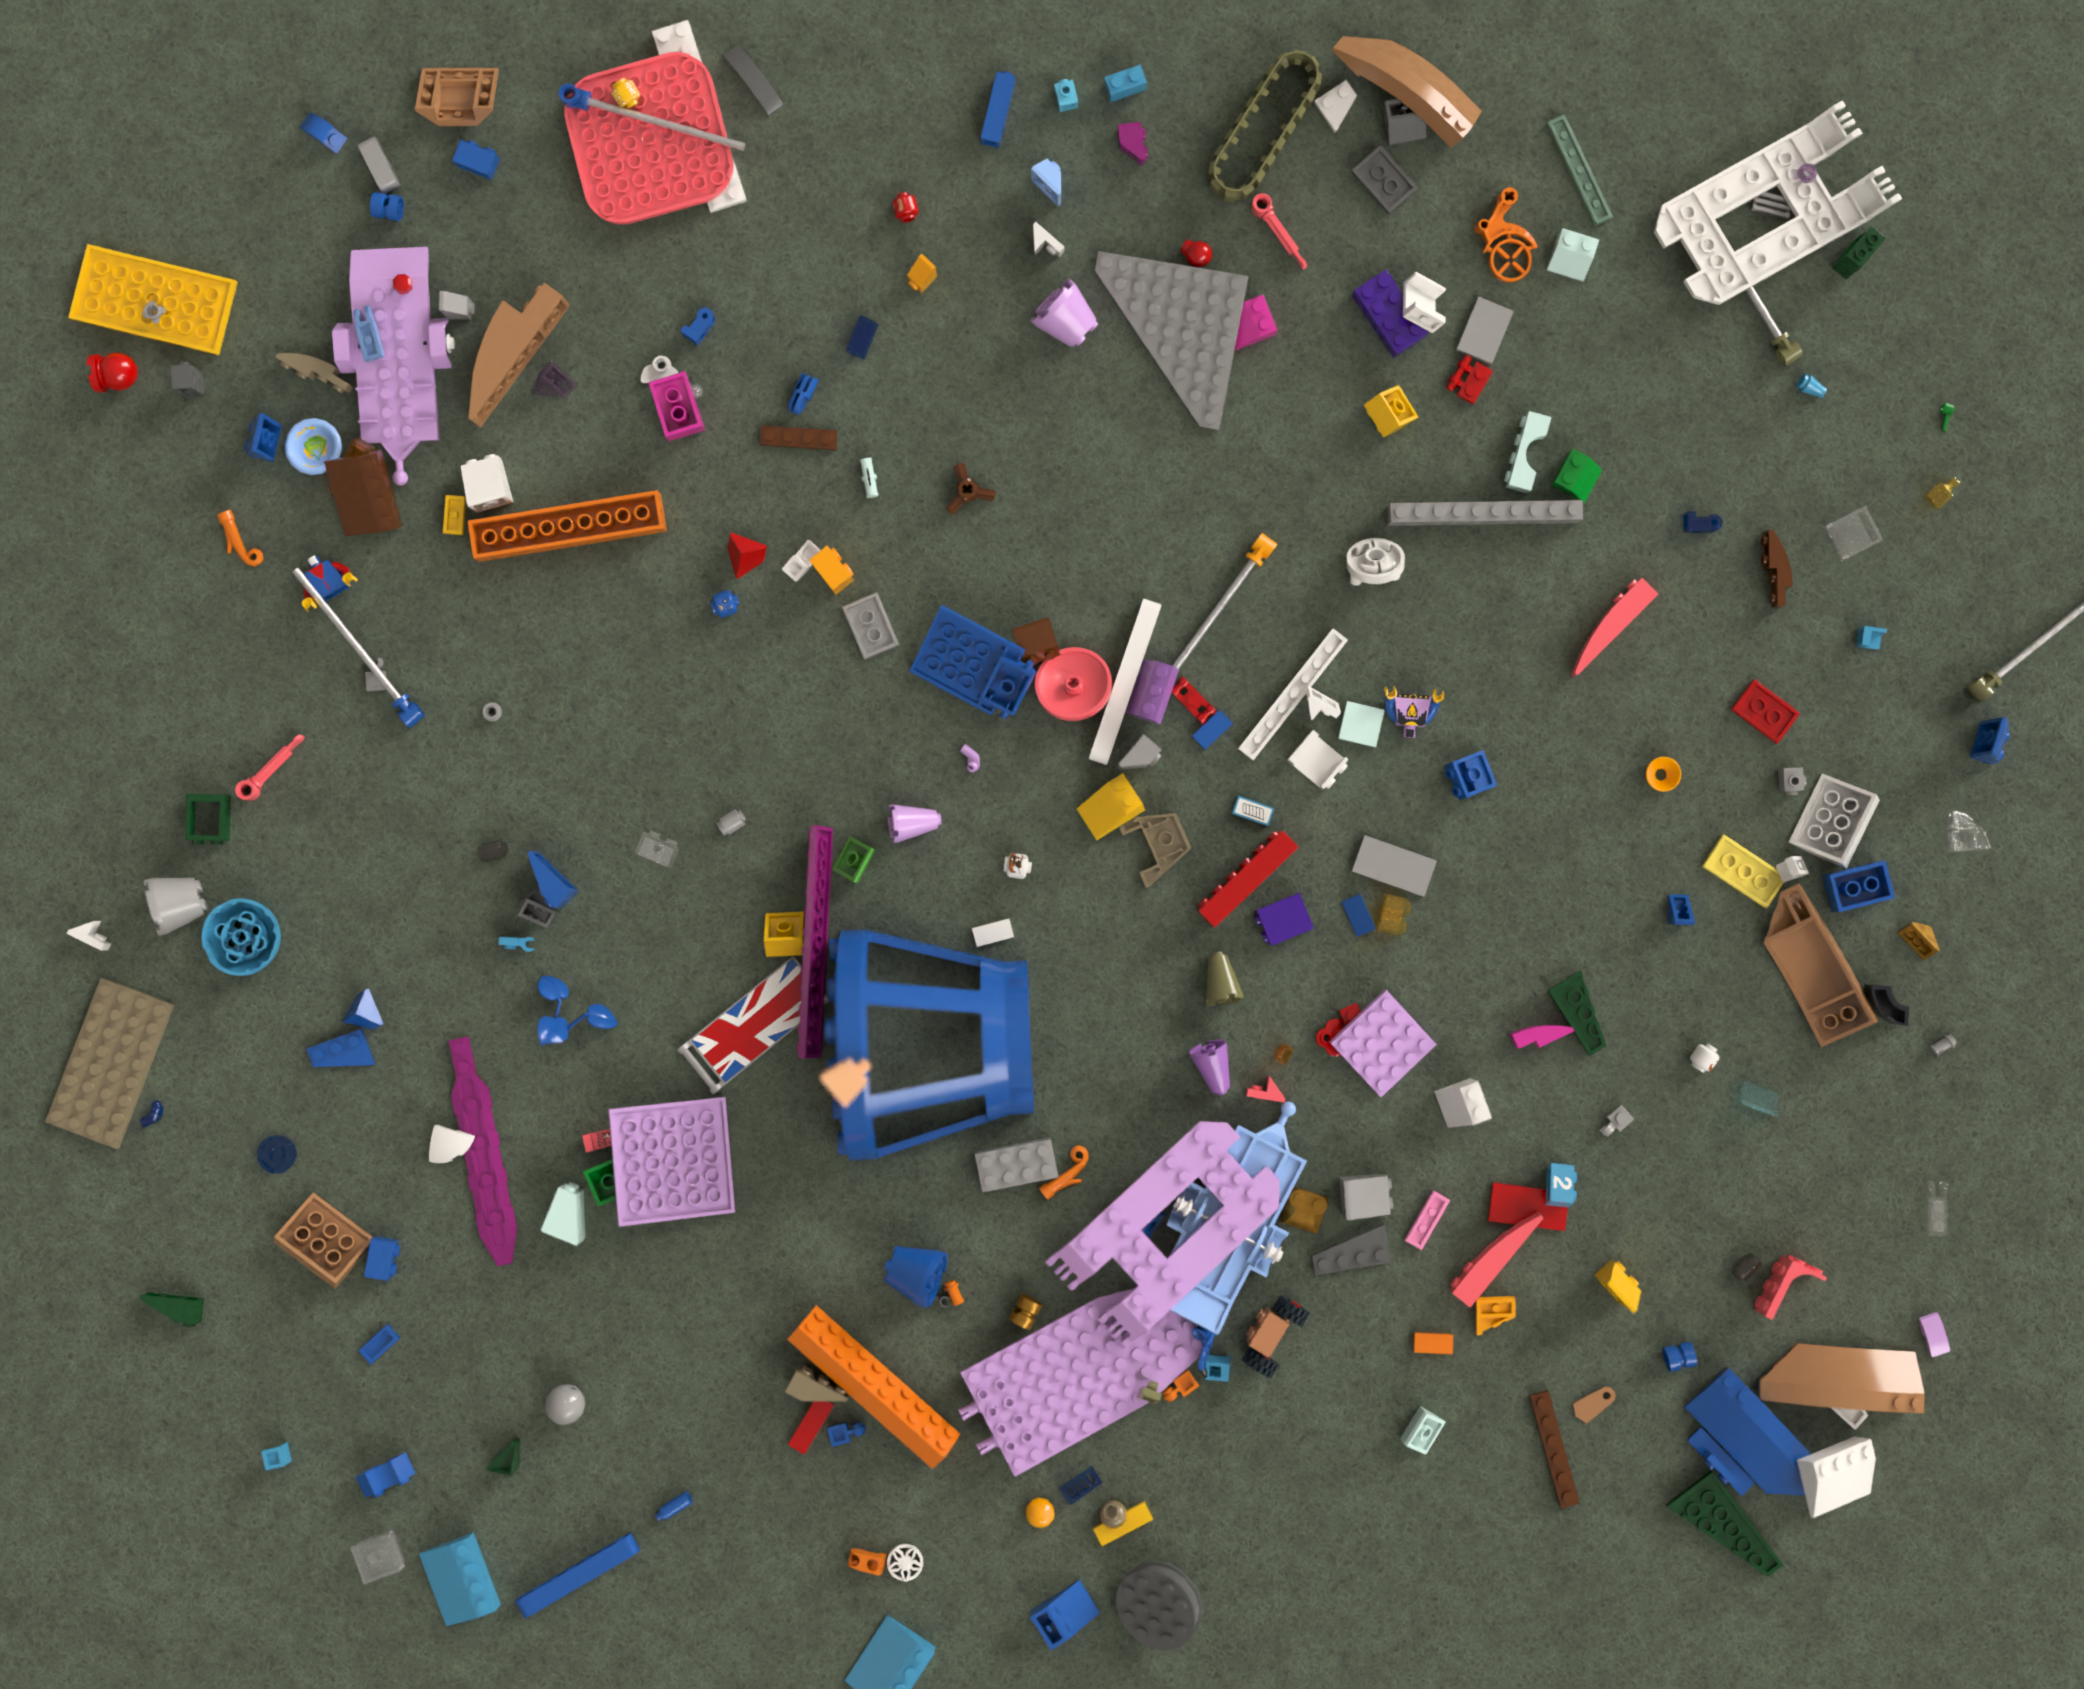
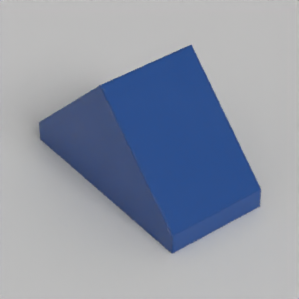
(1680, 910)

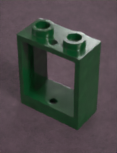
(1858, 252)
(224, 818)

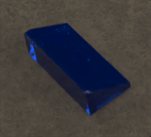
(862, 337)

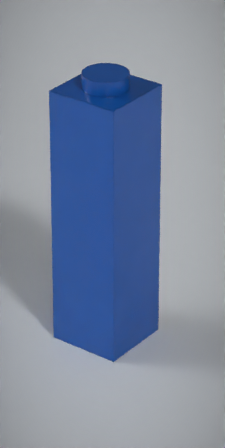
(998, 109)

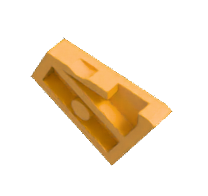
(1493, 1311)

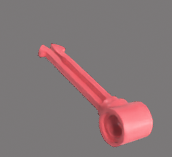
(1269, 216)
(257, 781)

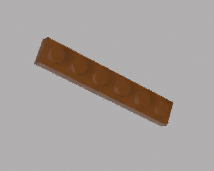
(1554, 1449)

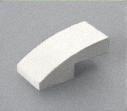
(800, 562)

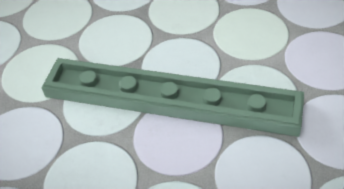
(1579, 170)

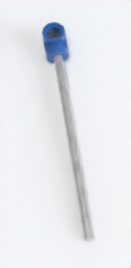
(583, 100)
(410, 712)

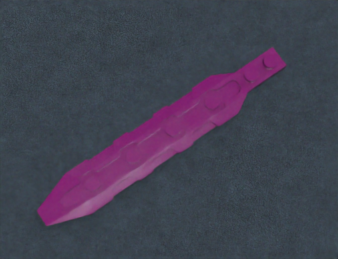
(483, 1159)

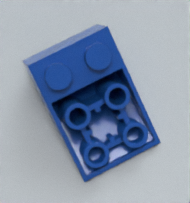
(1064, 1614)

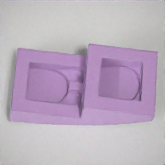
(1935, 1334)

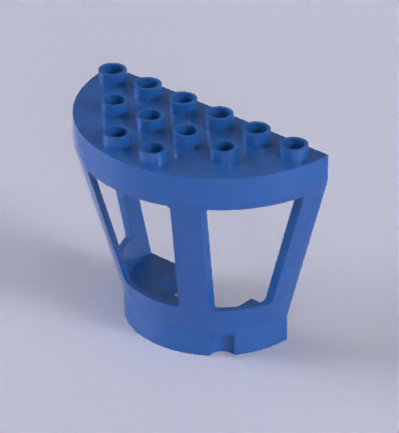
(1005, 1039)

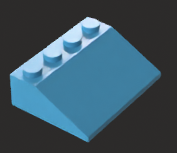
(460, 1580)
(891, 1658)

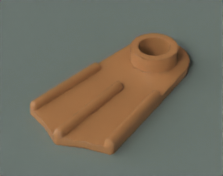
(1593, 1404)

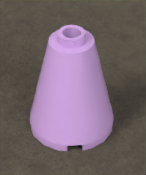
(911, 821)

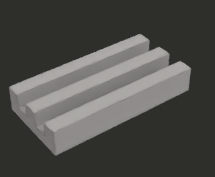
(1773, 204)

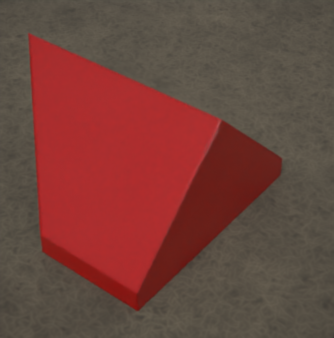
(745, 554)

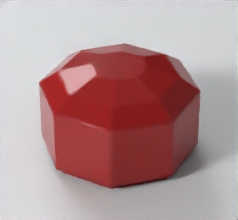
(402, 284)

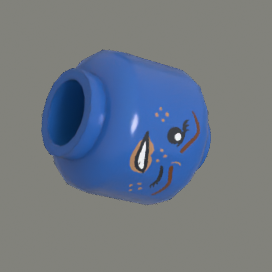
(724, 603)

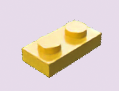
(454, 515)

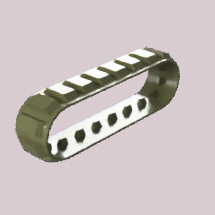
(1294, 57)

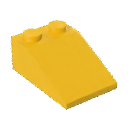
(1110, 807)
(1619, 1285)

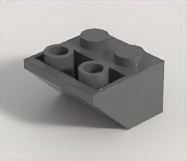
(1402, 123)

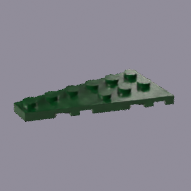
(1719, 1516)

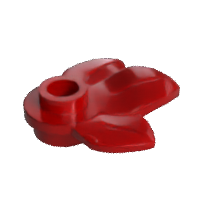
(1331, 1029)

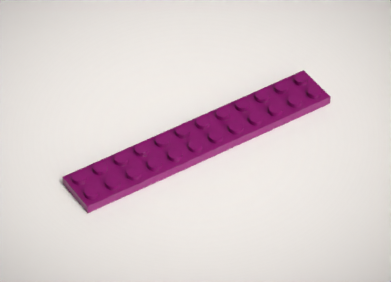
(815, 942)

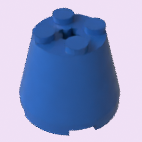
(916, 1273)

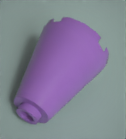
(1213, 1064)

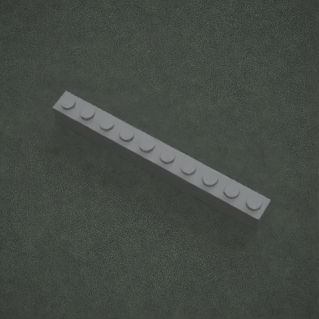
(1485, 512)

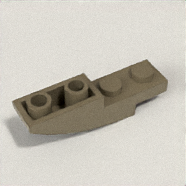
(310, 367)

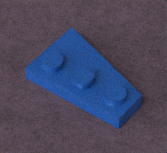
(342, 1051)

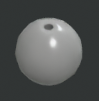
(565, 1404)

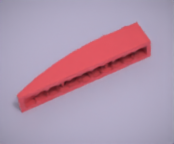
(1615, 620)
(1491, 1260)

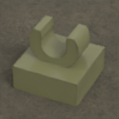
(1149, 1394)

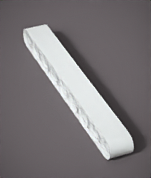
(1125, 681)

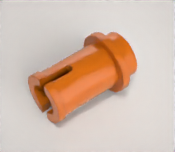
(953, 1292)

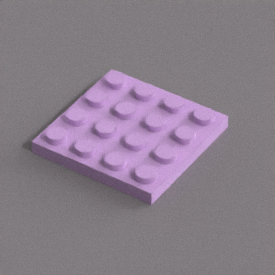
(1382, 1043)

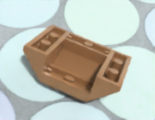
(456, 95)

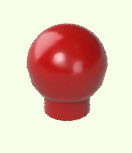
(1197, 253)

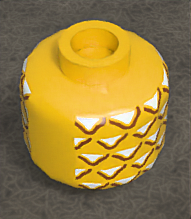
(625, 93)

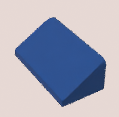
(1358, 915)

